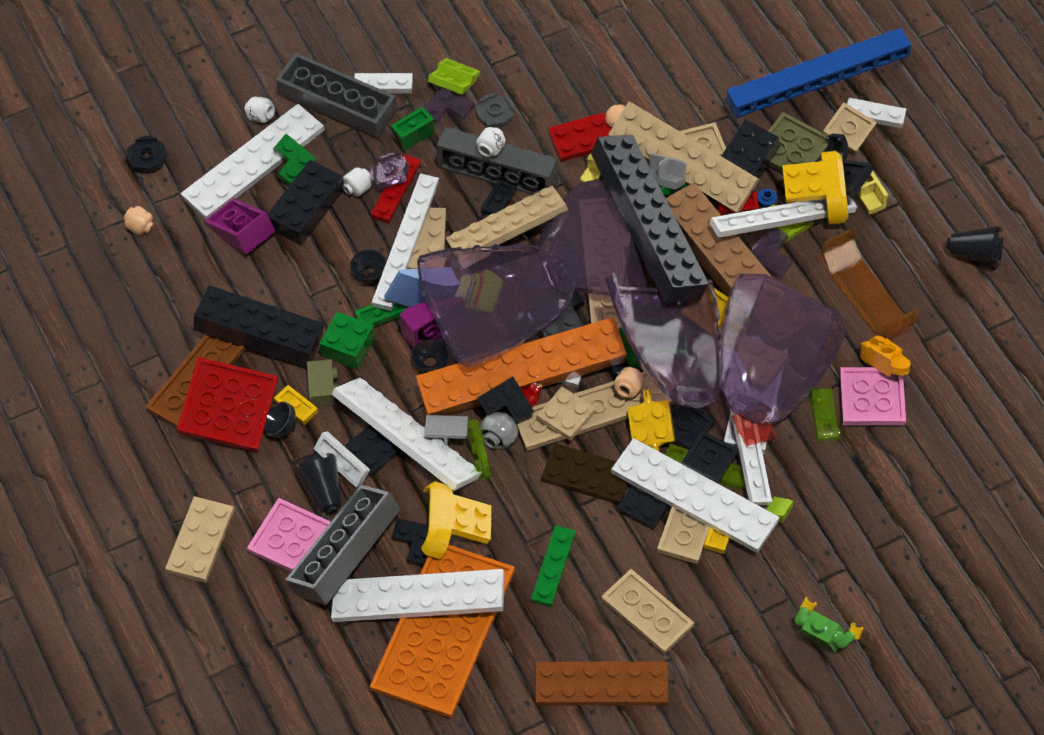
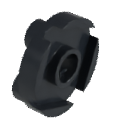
(150, 163)

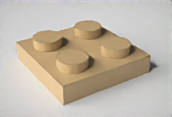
(852, 124)
(566, 413)

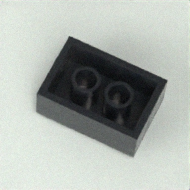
(752, 148)

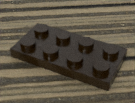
(583, 474)

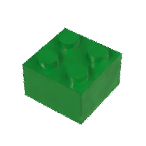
(347, 340)

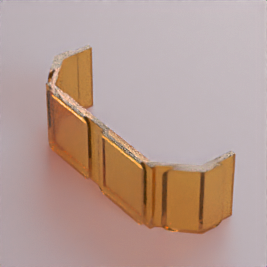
(862, 287)

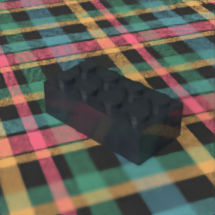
(306, 202)

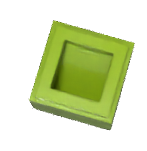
(780, 507)

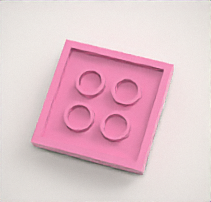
(871, 397)
(286, 535)

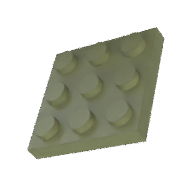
(798, 142)

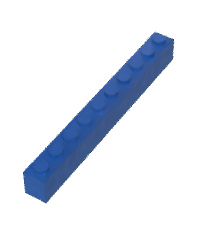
(818, 73)

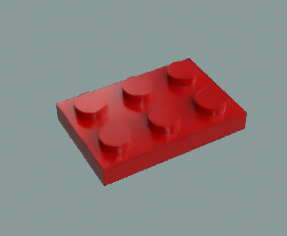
(578, 136)

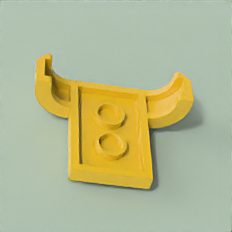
(819, 182)
(455, 516)

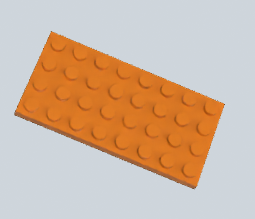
(435, 654)

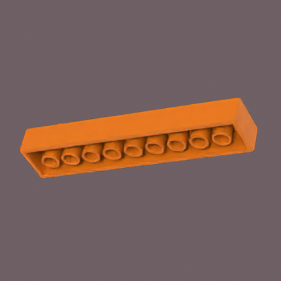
(538, 361)

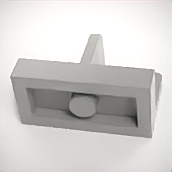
(668, 171)
(446, 427)

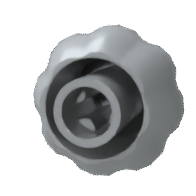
(499, 428)

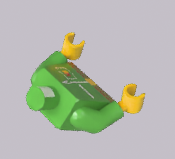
(823, 630)

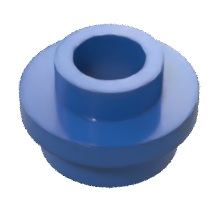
(764, 201)

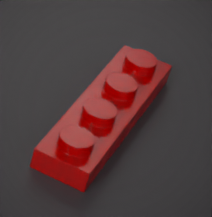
(393, 195)

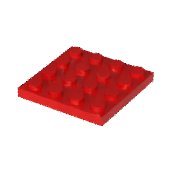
(227, 404)

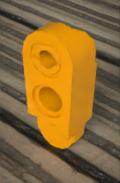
(884, 356)

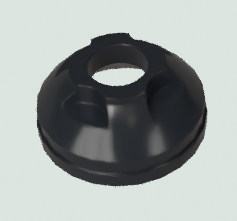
(364, 260)
(429, 349)
(280, 420)

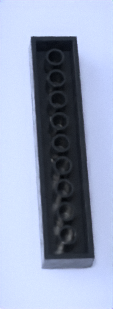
(649, 219)

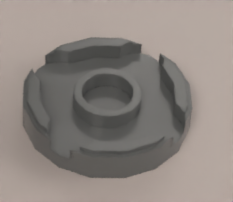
(495, 110)

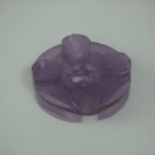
(383, 177)

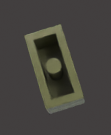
(321, 382)

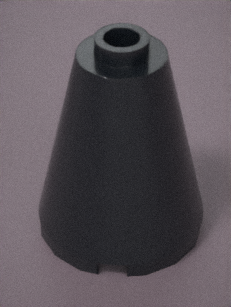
(978, 245)
(321, 481)

